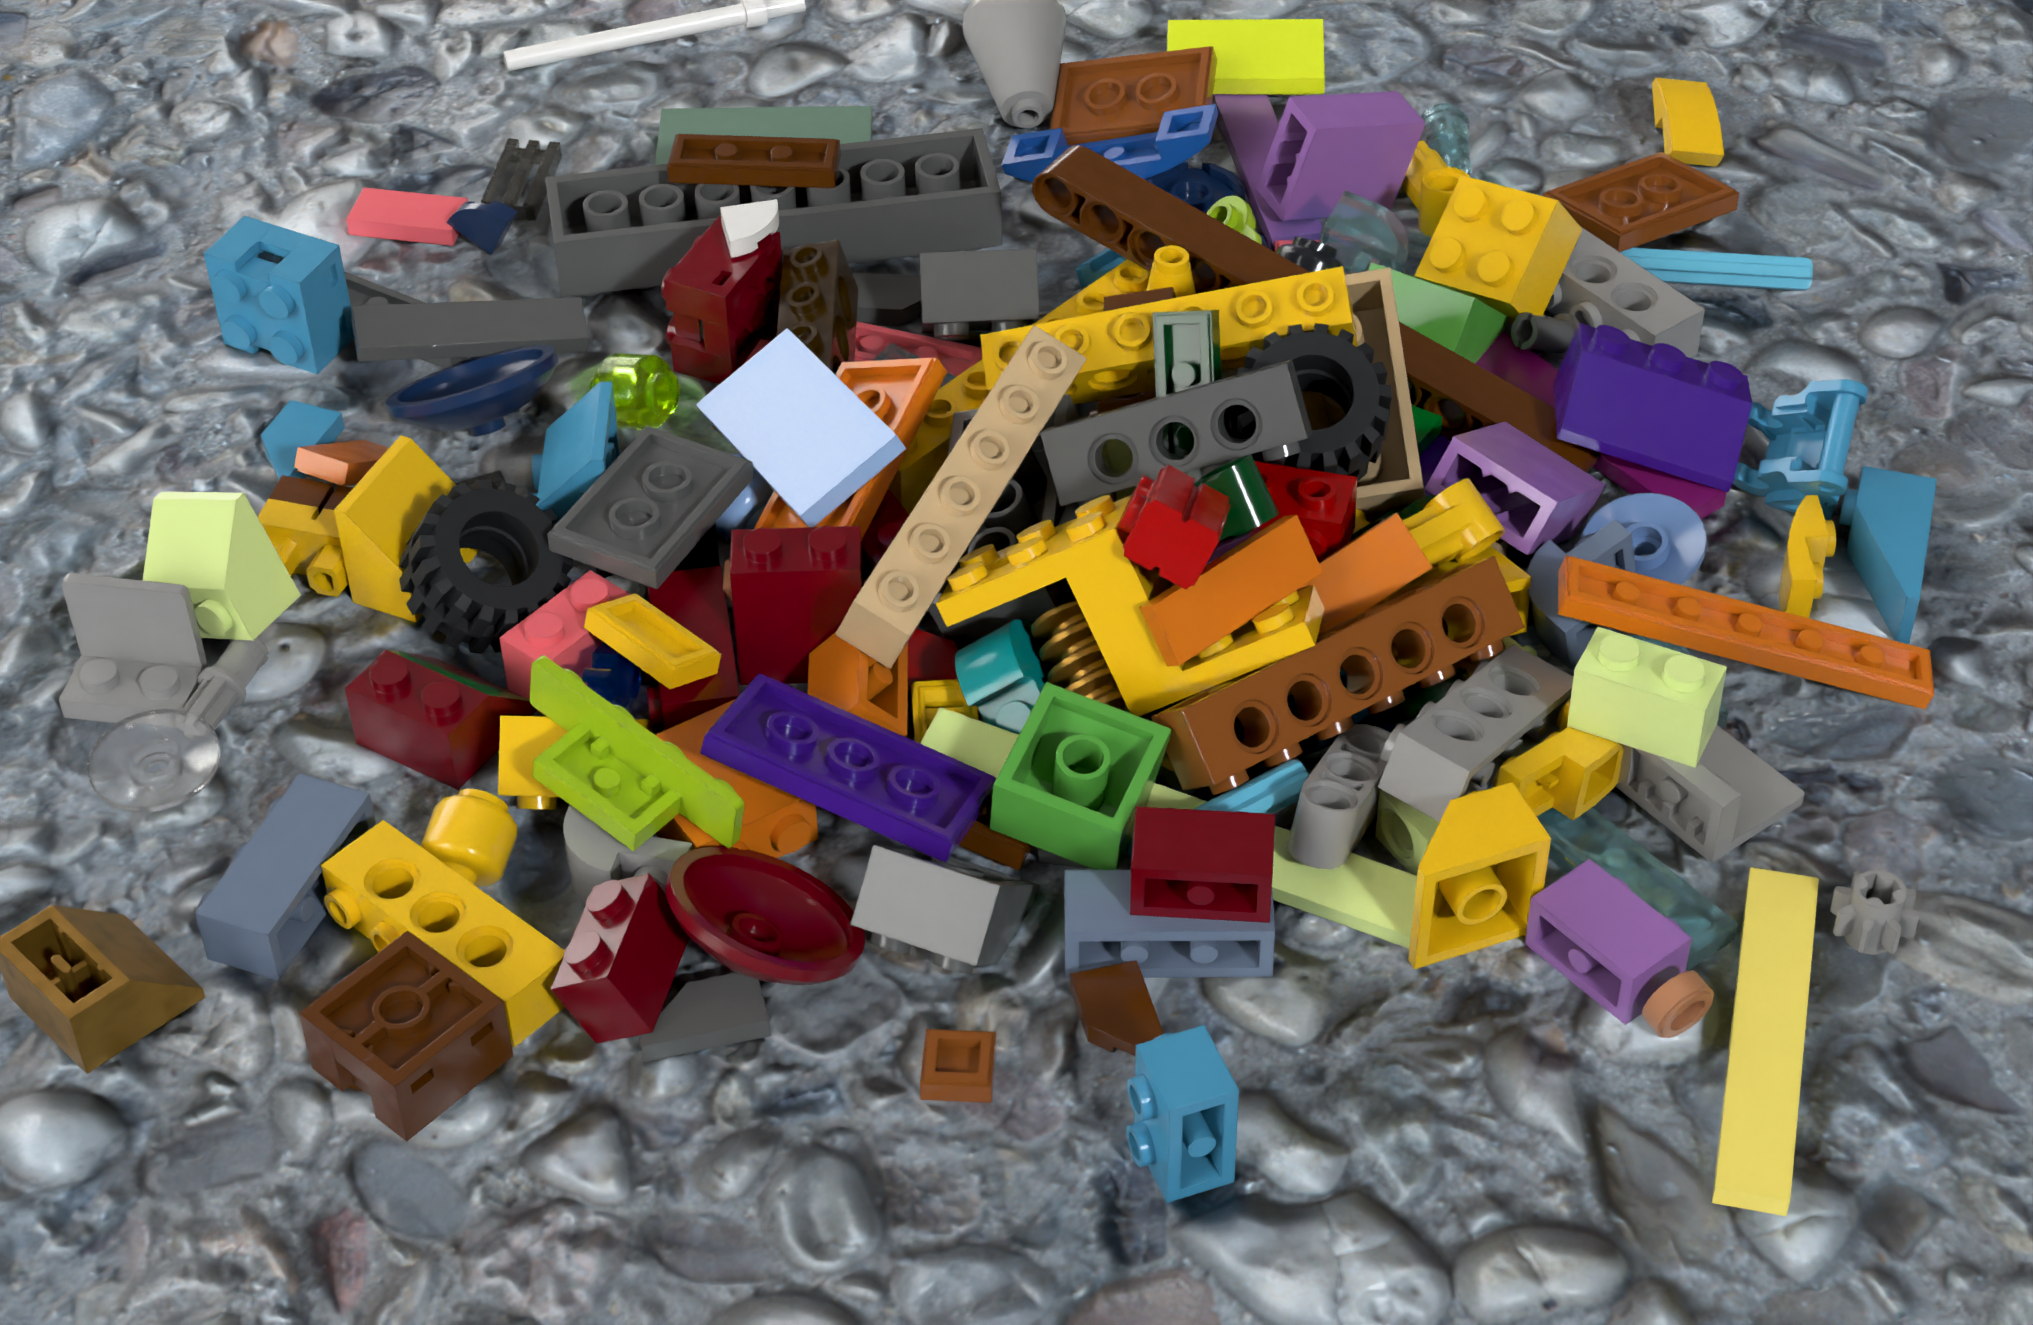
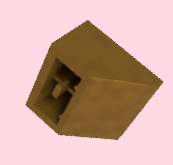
(92, 981)

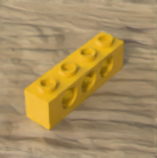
(395, 886)

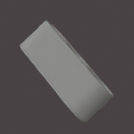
(1339, 799)

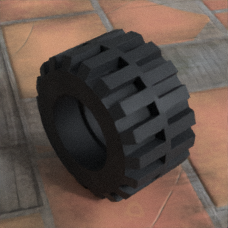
(1345, 374)
(451, 593)

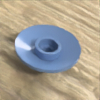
(1660, 528)

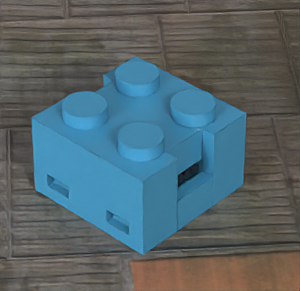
(280, 293)

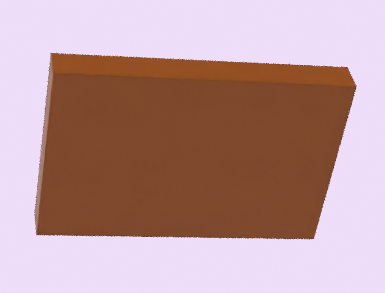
(1130, 92)
(1644, 200)

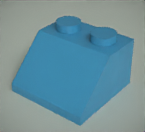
(577, 450)

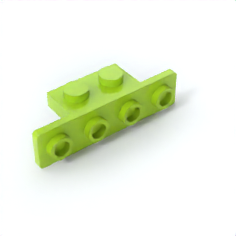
(620, 769)

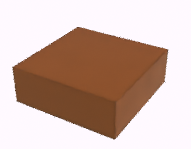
(958, 1065)

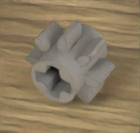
(1874, 912)

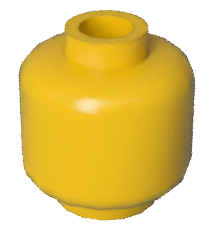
(472, 835)

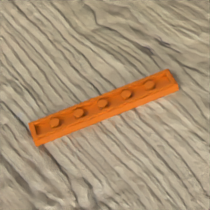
(1745, 632)

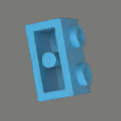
(1183, 1113)

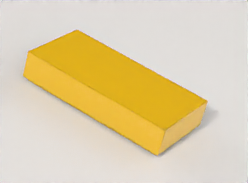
(652, 641)

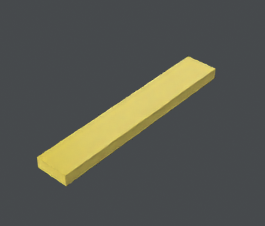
(1766, 1043)

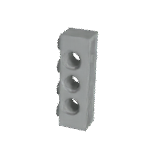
(1614, 291)
(1474, 730)

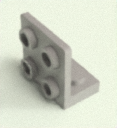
(134, 646)
(1716, 803)

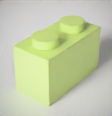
(1646, 696)

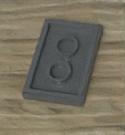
(650, 507)

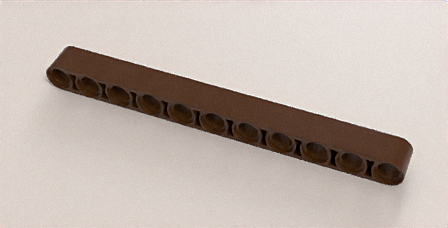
(1140, 218)

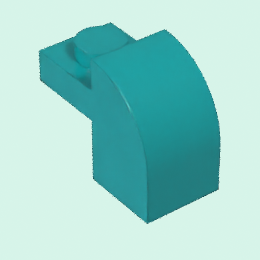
(1003, 675)

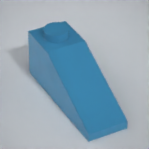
(1890, 541)

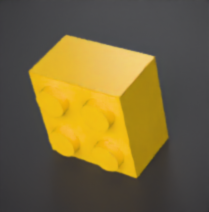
(1500, 247)

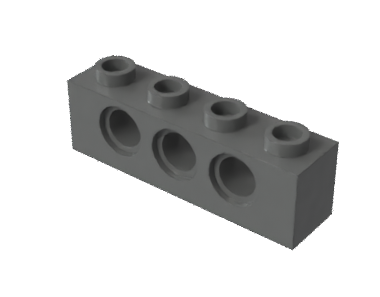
(1269, 392)

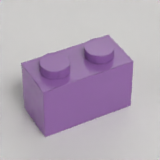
(1606, 939)

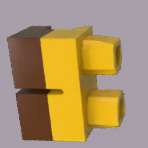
(305, 531)

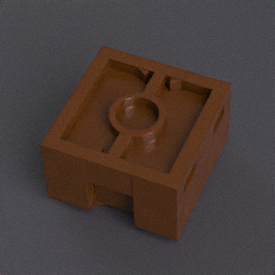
(407, 1034)

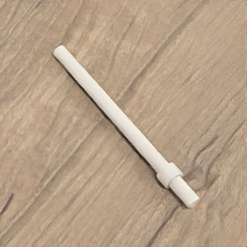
(748, 12)

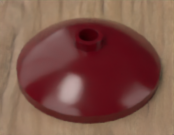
(763, 916)

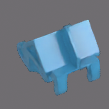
(1806, 445)

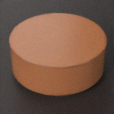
(1678, 1004)

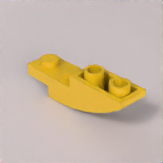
(1565, 770)

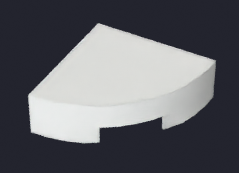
(748, 224)

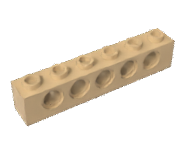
(960, 497)

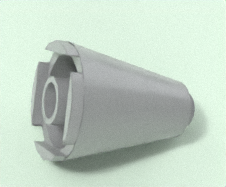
(1018, 54)

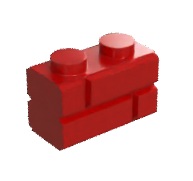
(1173, 525)

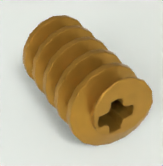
(1075, 655)

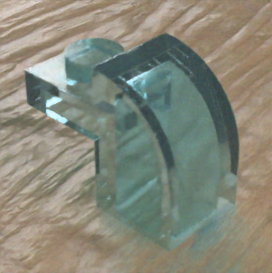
(1365, 234)

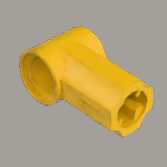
(1430, 186)
(1454, 525)

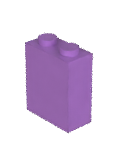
(1338, 146)
(1522, 482)

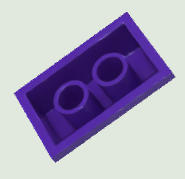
(1652, 405)

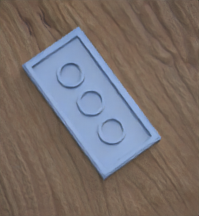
(800, 428)

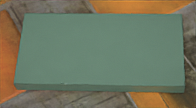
(830, 122)

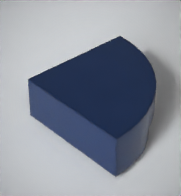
(483, 223)

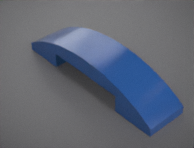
(1146, 155)

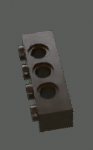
(820, 301)

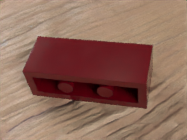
(700, 605)

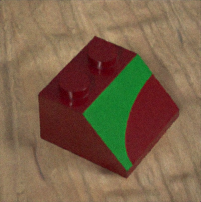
(430, 715)

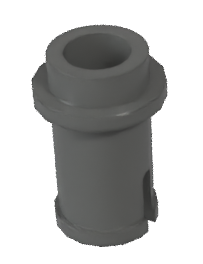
(1544, 333)

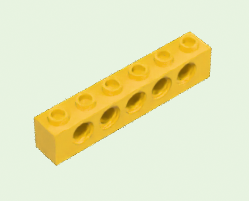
(1122, 340)

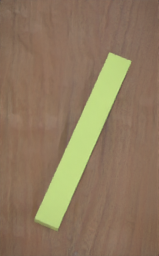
(1357, 894)

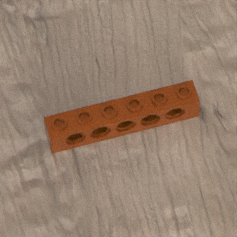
(1477, 616)

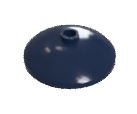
(475, 391)

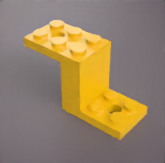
(1110, 598)

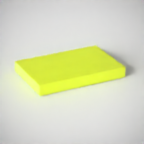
(1258, 53)

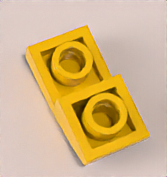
(1688, 121)
(1808, 545)

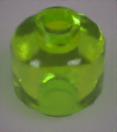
(642, 388)

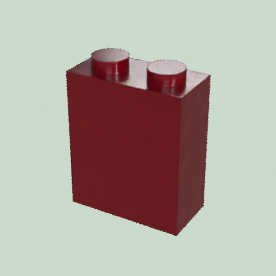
(790, 595)

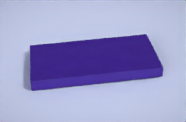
(850, 766)

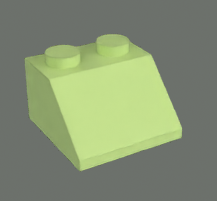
(223, 559)

